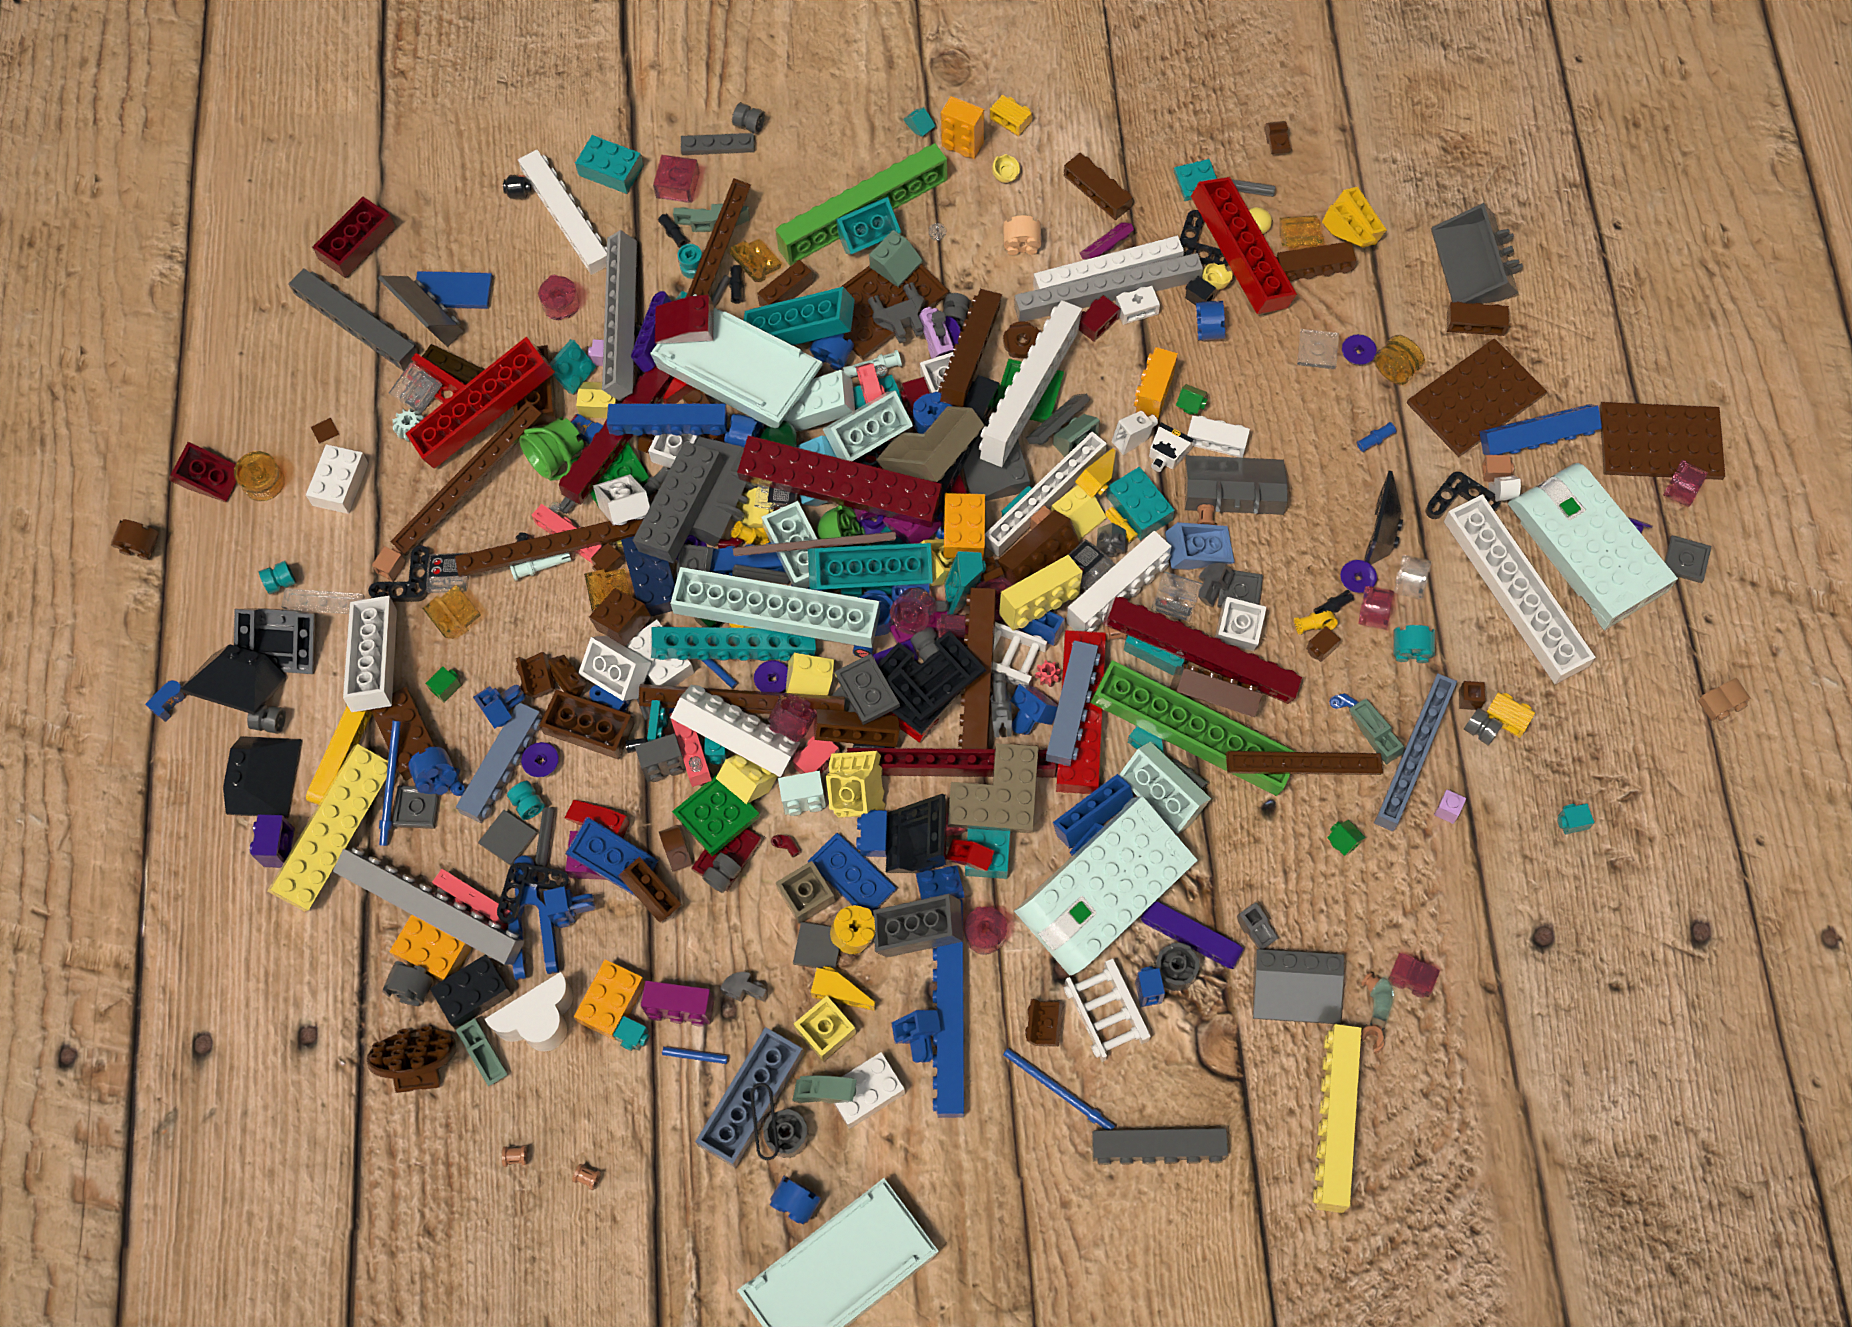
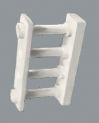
(1034, 642)
(1128, 1012)

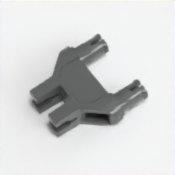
(900, 315)
(1001, 705)

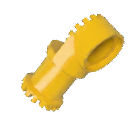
(750, 535)
(1315, 622)

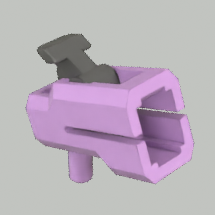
(936, 332)

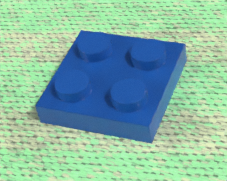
(940, 882)

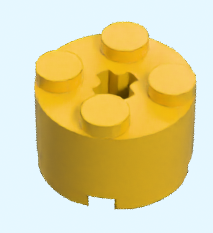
(842, 930)

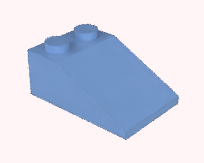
(1198, 545)

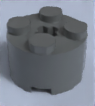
(1188, 963)
(408, 984)
(791, 1145)

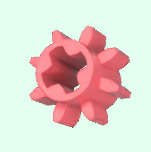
(1047, 667)

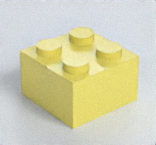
(745, 778)
(825, 1028)

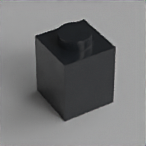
(1199, 291)

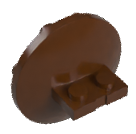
(412, 1060)

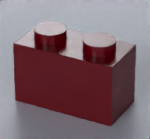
(1098, 318)

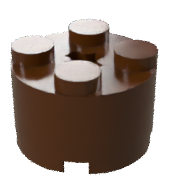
(134, 538)

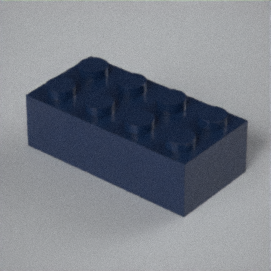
(650, 579)

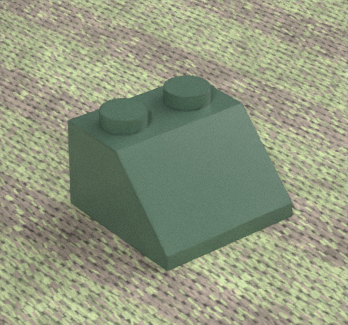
(895, 259)
(1078, 429)

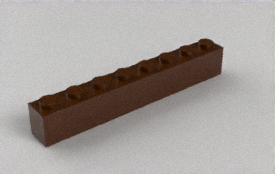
(970, 348)
(981, 645)

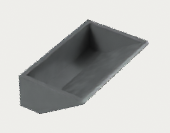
(1475, 257)
(1236, 484)
(724, 495)

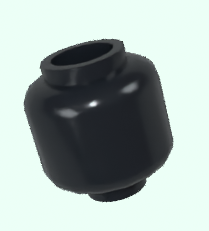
(516, 186)

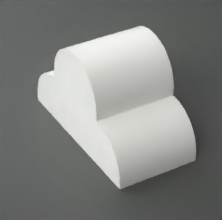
(536, 1015)

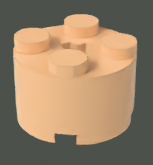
(1022, 235)

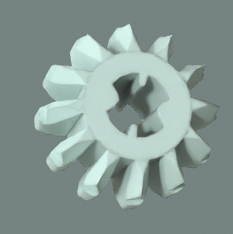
(405, 422)

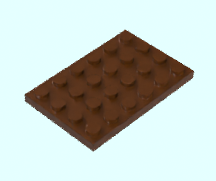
(865, 333)
(1476, 396)
(1657, 437)

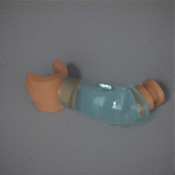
(1383, 997)

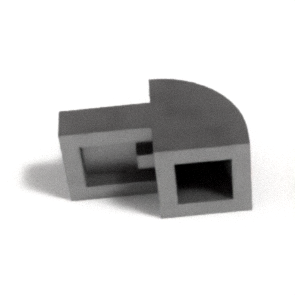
(1214, 578)
(1255, 924)
(740, 984)

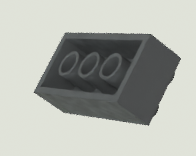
(918, 925)

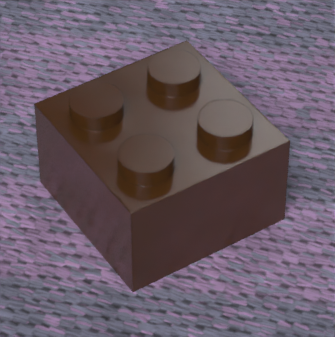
(620, 617)

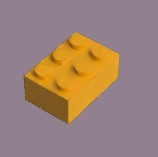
(962, 127)
(1155, 382)
(964, 524)
(430, 948)
(609, 998)

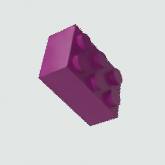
(677, 1003)

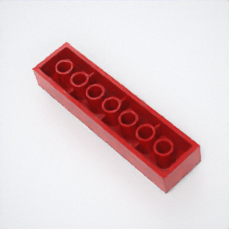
(1243, 245)
(480, 402)
(1083, 773)

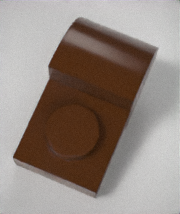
(1277, 137)
(992, 569)
(675, 848)

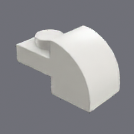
(1505, 488)

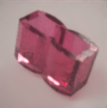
(954, 623)
(1413, 975)

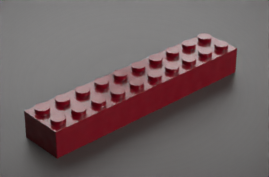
(839, 481)

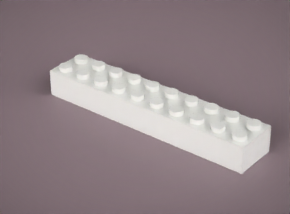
(1030, 383)
(1519, 589)

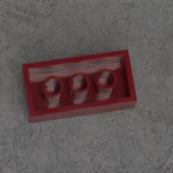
(353, 236)

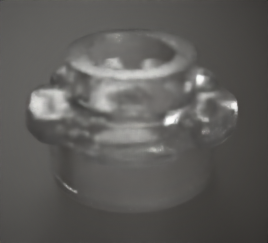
(937, 235)

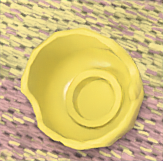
(1005, 168)
(1262, 218)
(1217, 275)

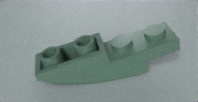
(704, 220)
(824, 1089)

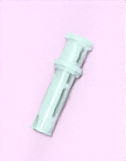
(889, 360)
(530, 567)

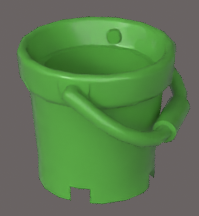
(551, 447)

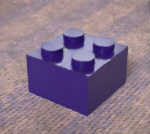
(272, 840)

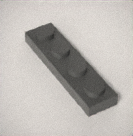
(717, 144)
(1057, 419)

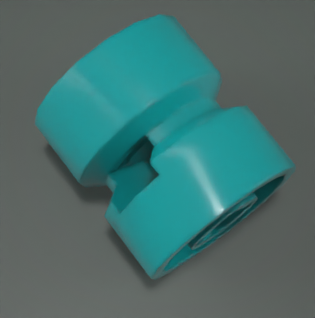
(689, 259)
(277, 577)
(525, 798)

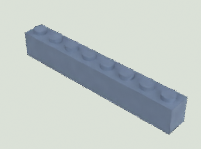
(1415, 752)

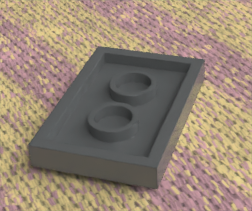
(867, 689)

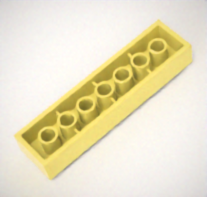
(330, 828)
(1338, 1119)

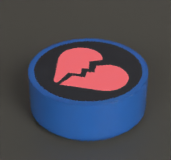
(861, 651)

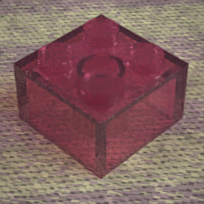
(676, 178)

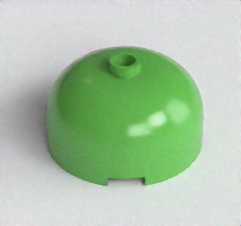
(839, 523)

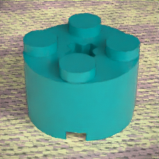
(1414, 643)

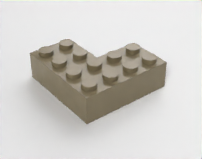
(937, 449)
(1006, 803)

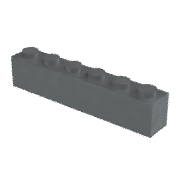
(1159, 1145)

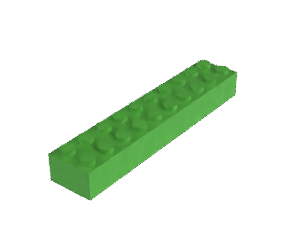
(899, 183)
(1183, 722)

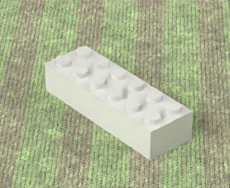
(1121, 581)
(370, 654)
(734, 729)

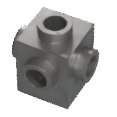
(1111, 539)

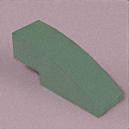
(1376, 731)
(481, 1051)

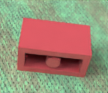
(814, 756)

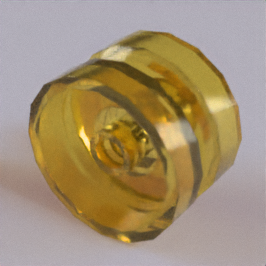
(1399, 359)
(259, 476)

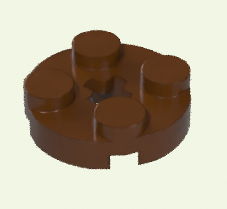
(1013, 334)

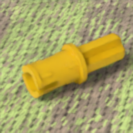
(1113, 515)

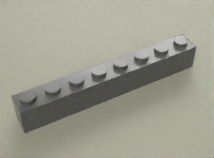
(353, 319)

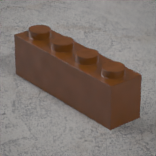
(1098, 186)
(1317, 261)
(847, 728)

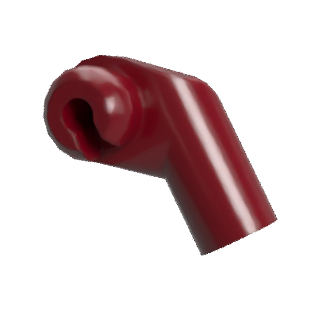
(723, 543)
(785, 842)

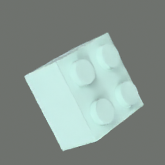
(802, 793)

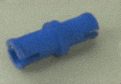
(1376, 437)

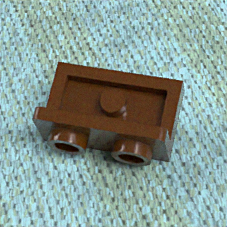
(535, 675)
(566, 675)
(1044, 1023)

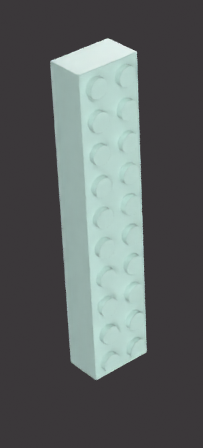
(775, 607)

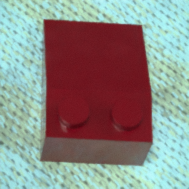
(685, 320)
(204, 473)

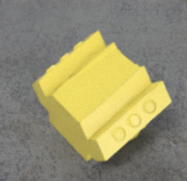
(855, 783)

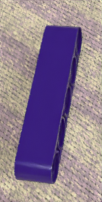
(646, 339)
(1192, 934)

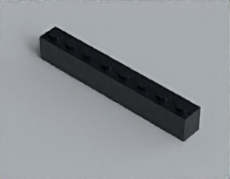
(981, 399)

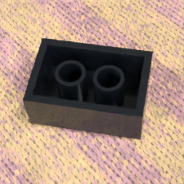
(470, 991)

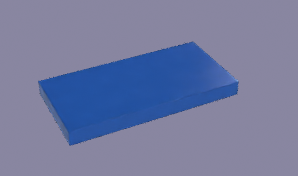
(458, 288)
(605, 852)
(852, 874)

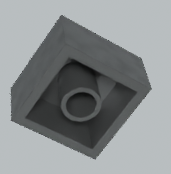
(660, 758)

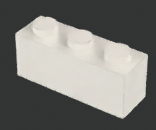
(1218, 436)

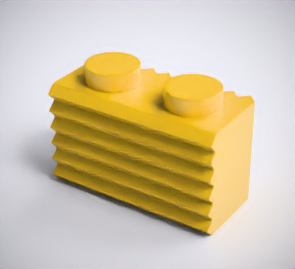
(1010, 115)
(1511, 713)

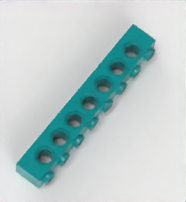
(722, 638)

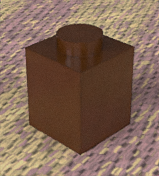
(607, 559)
(1323, 644)
(1471, 695)

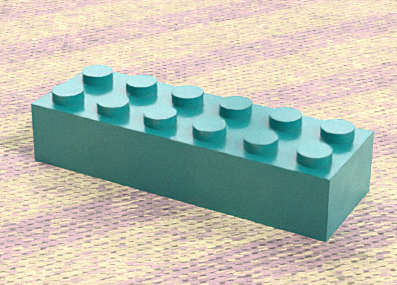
(806, 316)
(870, 566)

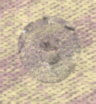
(1412, 577)

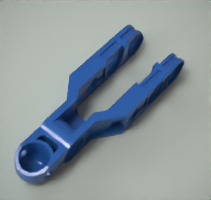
(532, 897)

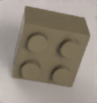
(805, 892)

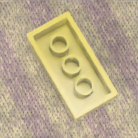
(1040, 593)

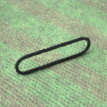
(773, 1121)

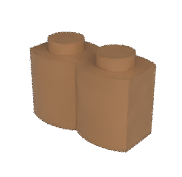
(1724, 699)

